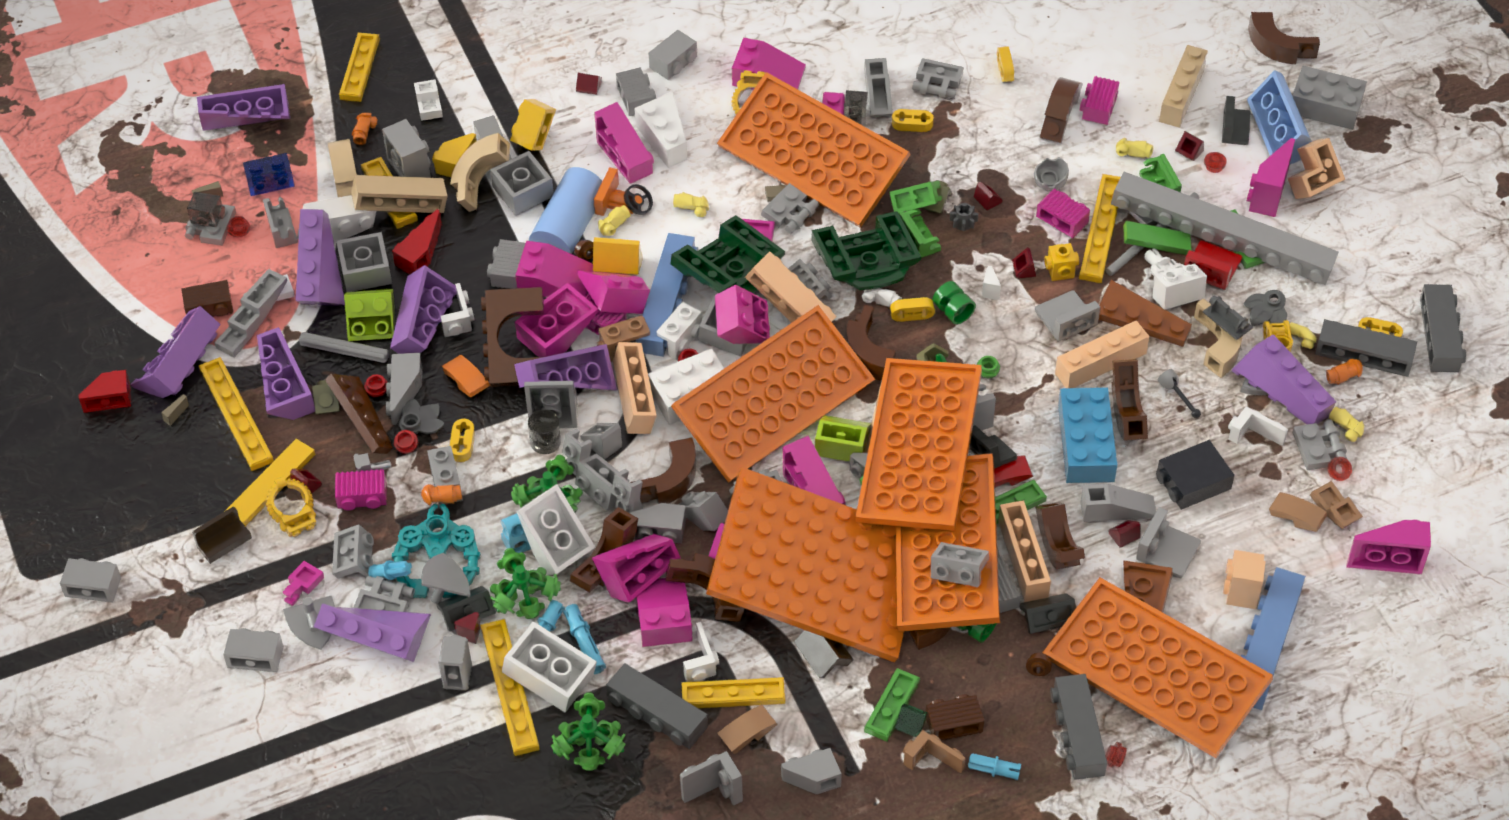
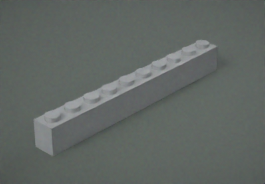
(1224, 228)

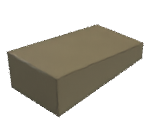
(213, 188)
(772, 191)
(173, 411)

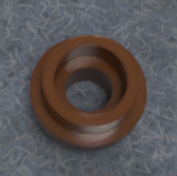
(584, 249)
(1038, 664)

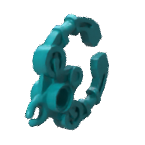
(414, 537)

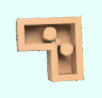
(1320, 171)
(1244, 579)

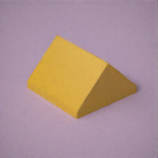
(617, 255)

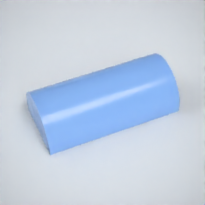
(1278, 115)
(568, 210)

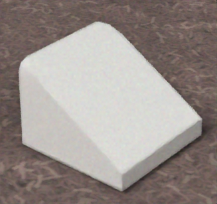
(991, 285)

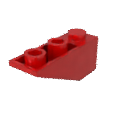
(419, 245)

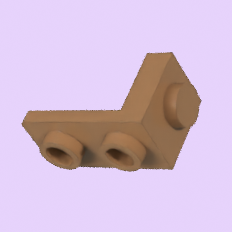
(622, 332)
(933, 745)

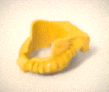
(748, 81)
(292, 523)

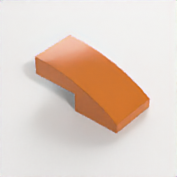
(466, 375)

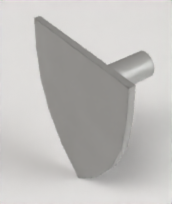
(444, 575)
(302, 620)

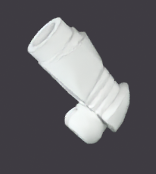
(880, 296)

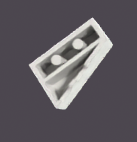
(663, 129)

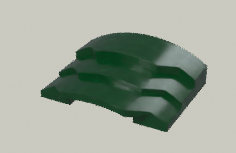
(868, 257)
(728, 258)

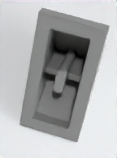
(605, 438)

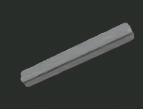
(344, 347)

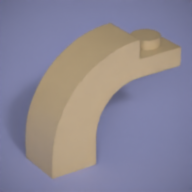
(473, 165)
(342, 166)
(1224, 353)

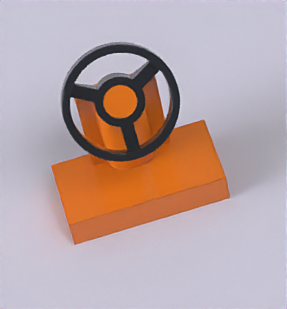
(610, 197)

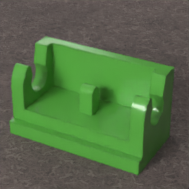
(1161, 173)
(915, 196)
(920, 233)

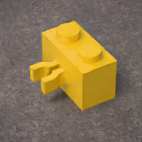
(532, 124)

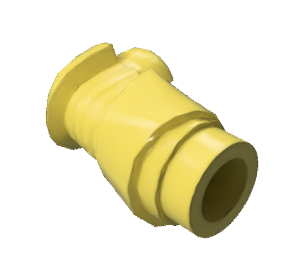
(1134, 148)
(691, 202)
(613, 221)
(1348, 422)

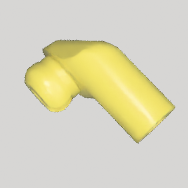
(1305, 333)

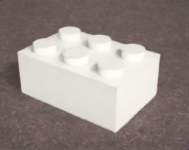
(680, 378)
(549, 666)

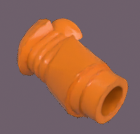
(361, 129)
(1344, 371)
(442, 494)

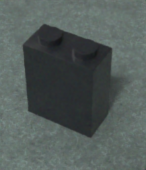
(1194, 474)

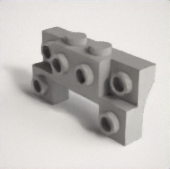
(599, 478)

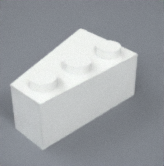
(343, 217)

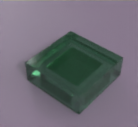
(911, 720)

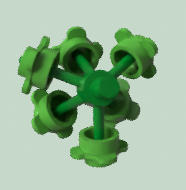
(556, 471)
(522, 580)
(586, 729)

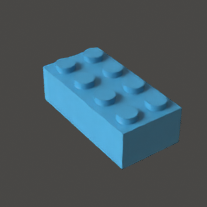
(1087, 435)

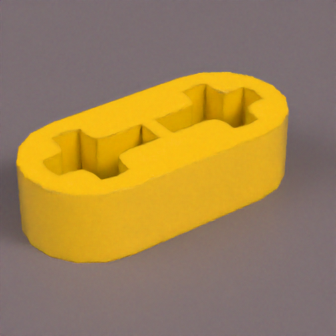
(1005, 64)
(912, 120)
(912, 309)
(1381, 326)
(466, 440)

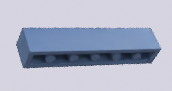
(664, 294)
(1273, 623)

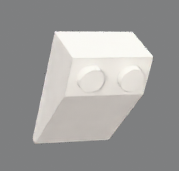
(554, 531)

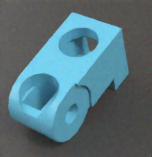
(514, 533)

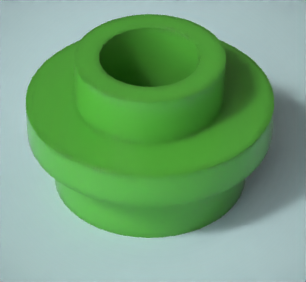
(989, 362)

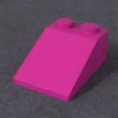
(763, 57)
(1270, 181)
(550, 268)
(616, 291)
(563, 321)
(1392, 548)
(664, 613)

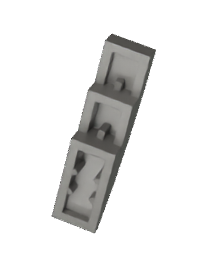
(251, 314)

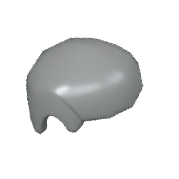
(1051, 174)

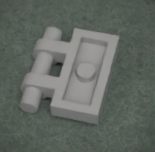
(938, 73)
(785, 204)
(209, 234)
(1312, 446)
(376, 601)

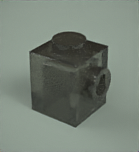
(856, 106)
(205, 209)

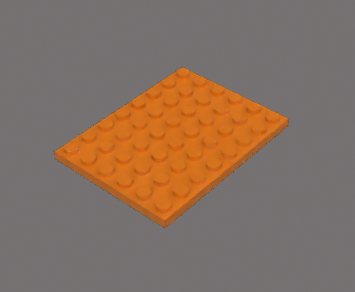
(809, 565)

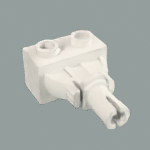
(1175, 282)

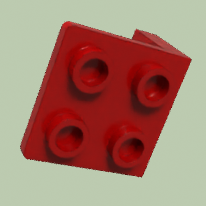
(1215, 263)

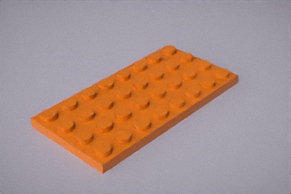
(813, 149)
(772, 393)
(919, 444)
(944, 604)
(1158, 667)

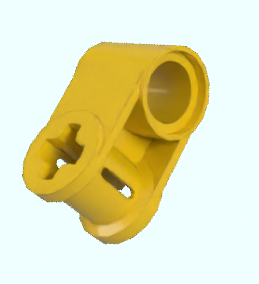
(1281, 332)

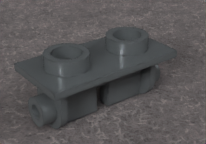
(1227, 318)

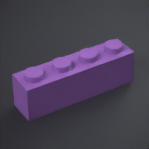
(243, 107)
(317, 262)
(421, 309)
(178, 354)
(585, 367)
(1285, 380)
(283, 382)
(380, 629)

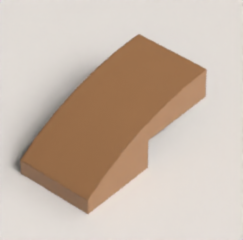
(1339, 510)
(1303, 513)
(745, 728)

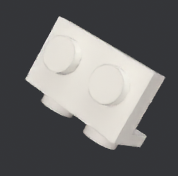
(680, 329)

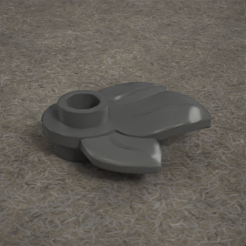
(1264, 309)
(424, 418)

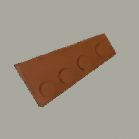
(1123, 307)
(1148, 582)

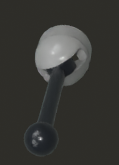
(1169, 381)

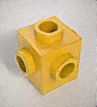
(1061, 261)

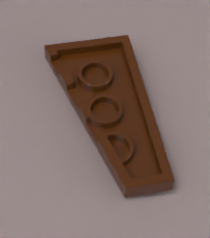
(359, 408)

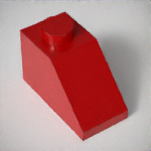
(107, 392)

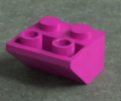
(741, 316)

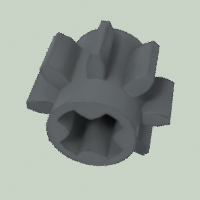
(963, 216)

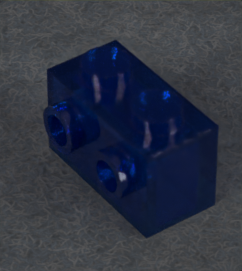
(268, 174)

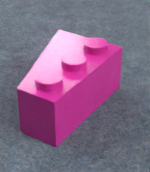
(622, 143)
(806, 470)
(635, 565)

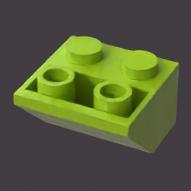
(370, 314)
(840, 437)

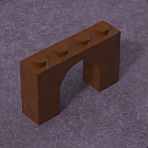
(499, 308)

